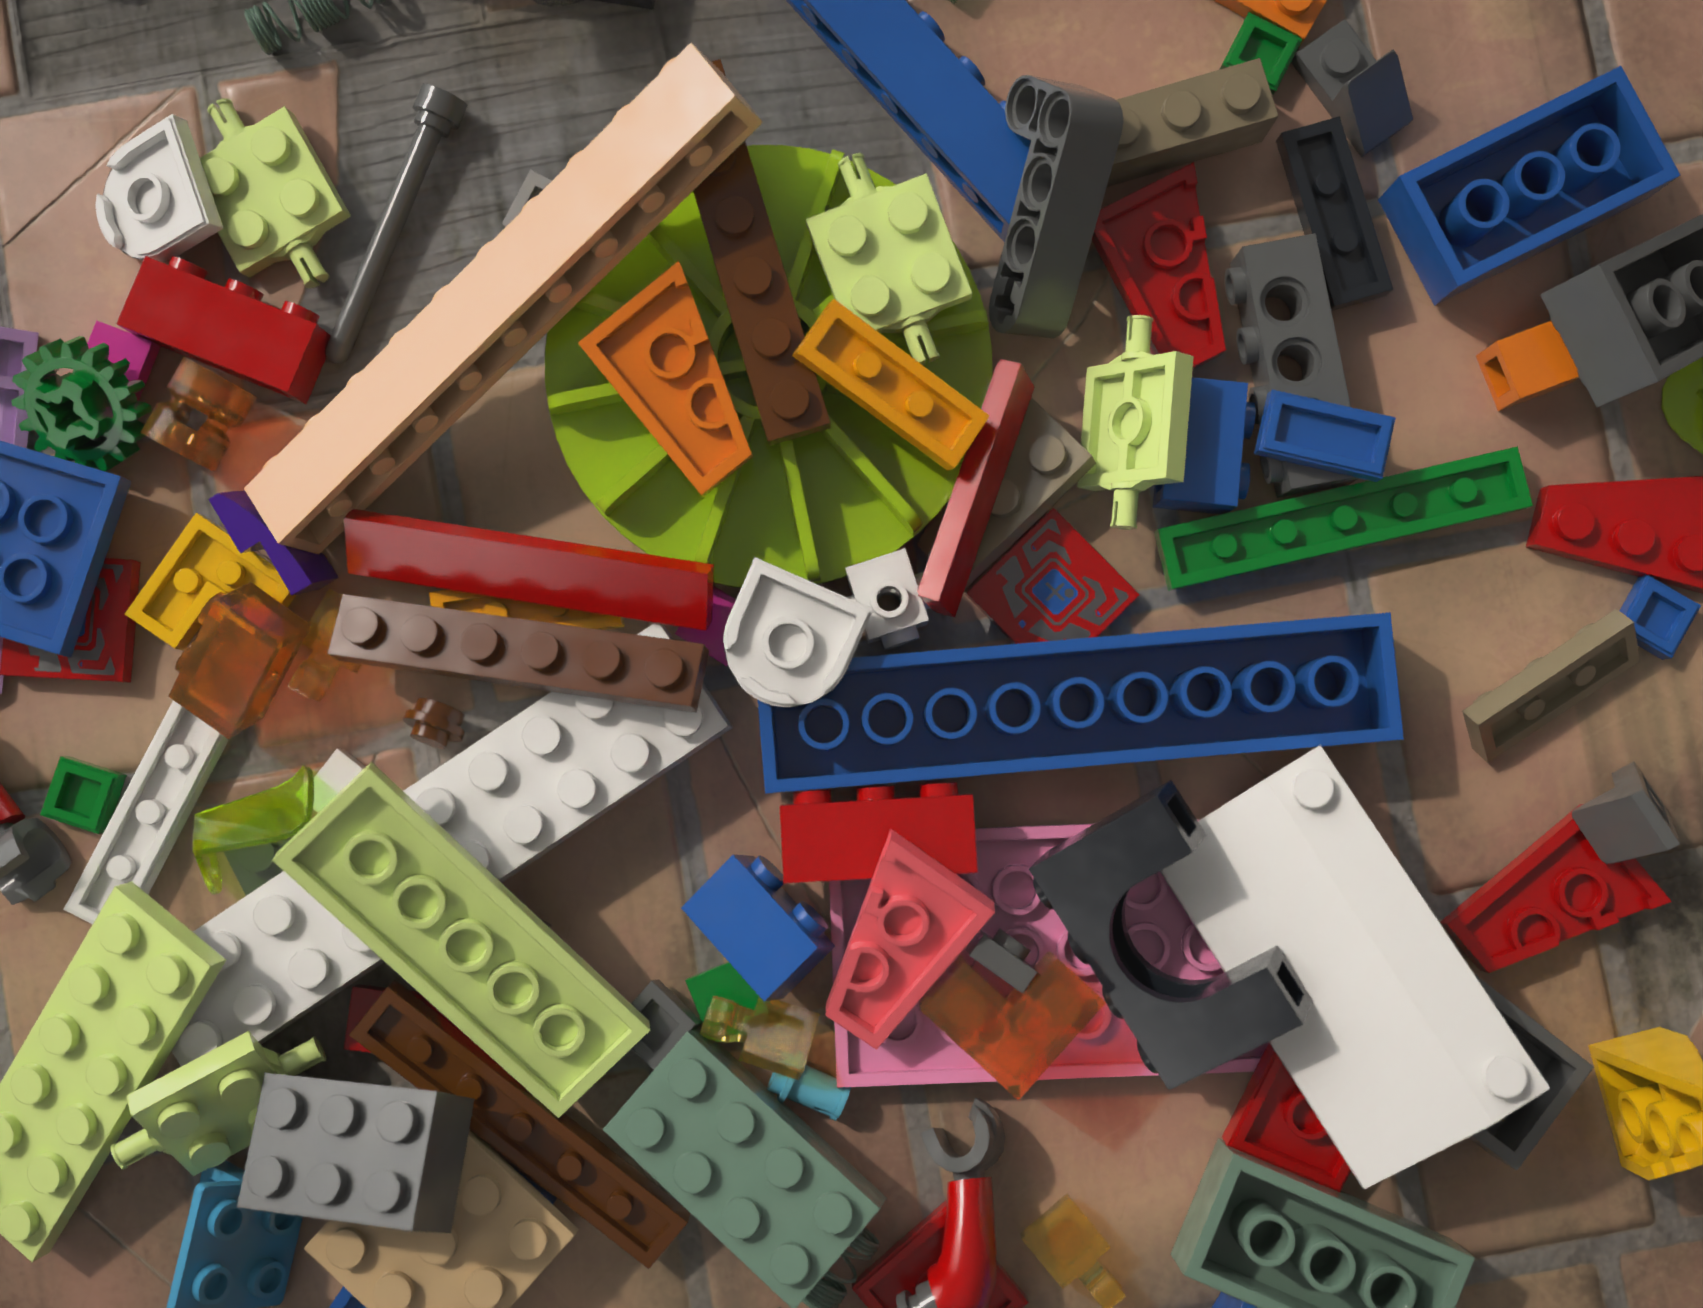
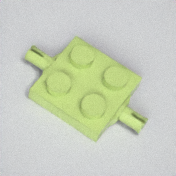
(270, 193)
(890, 256)
(1136, 421)
(208, 1104)

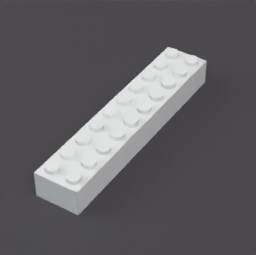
(498, 799)

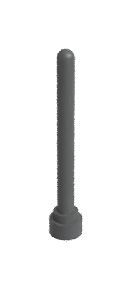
(436, 116)

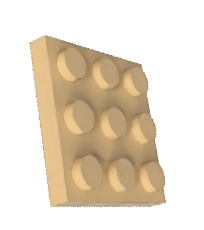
(495, 1251)

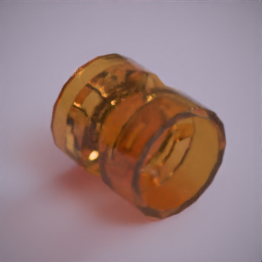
(209, 393)

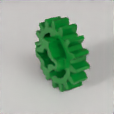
(81, 404)

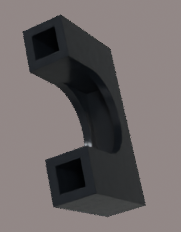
(1177, 1022)

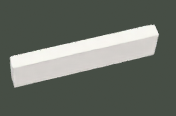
(150, 811)

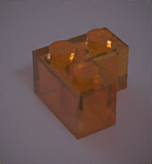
(1014, 1033)

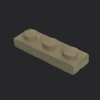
(1552, 685)

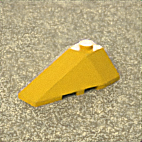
(1652, 1100)

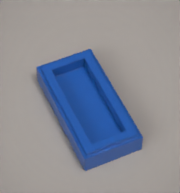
(1324, 435)

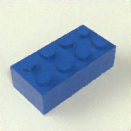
(1527, 185)

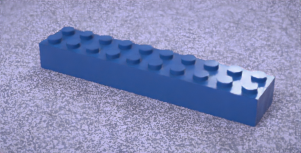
(1090, 703)

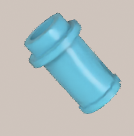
(812, 1090)

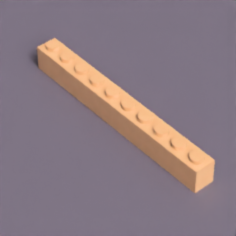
(504, 300)

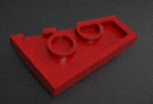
(1161, 264)
(1626, 527)
(1549, 897)

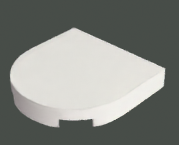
(157, 194)
(790, 636)

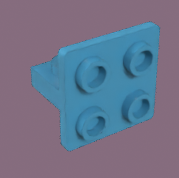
(232, 1252)

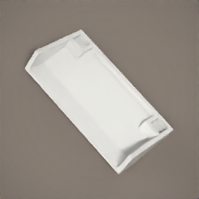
(1399, 1029)

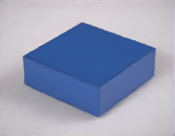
(1659, 616)

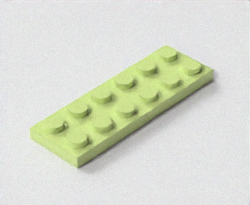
(462, 940)
(89, 1049)

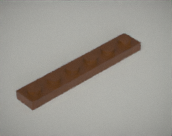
(759, 299)
(520, 652)
(522, 1129)

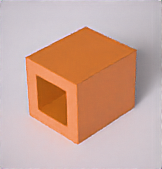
(1527, 365)

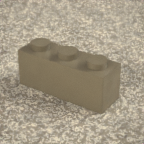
(1193, 120)

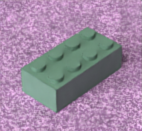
(745, 1166)
(1308, 1246)

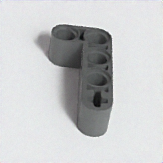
(1057, 202)

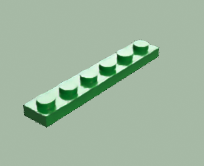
(1342, 518)

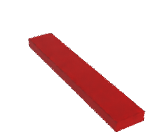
(530, 569)

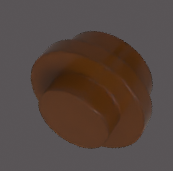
(434, 723)

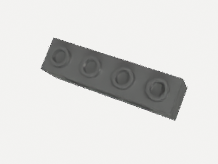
(1295, 274)

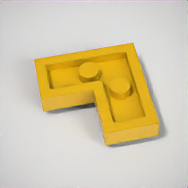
(193, 572)

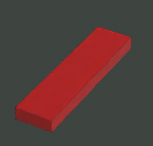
(976, 489)

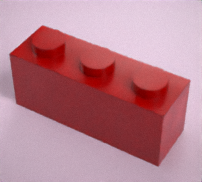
(226, 327)
(847, 837)

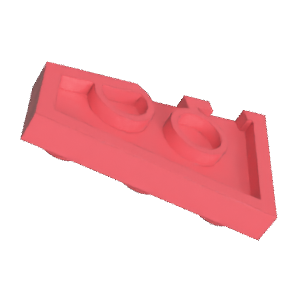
(903, 939)

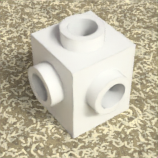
(891, 576)

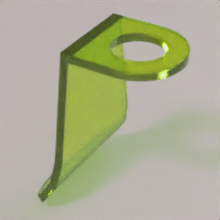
(251, 822)

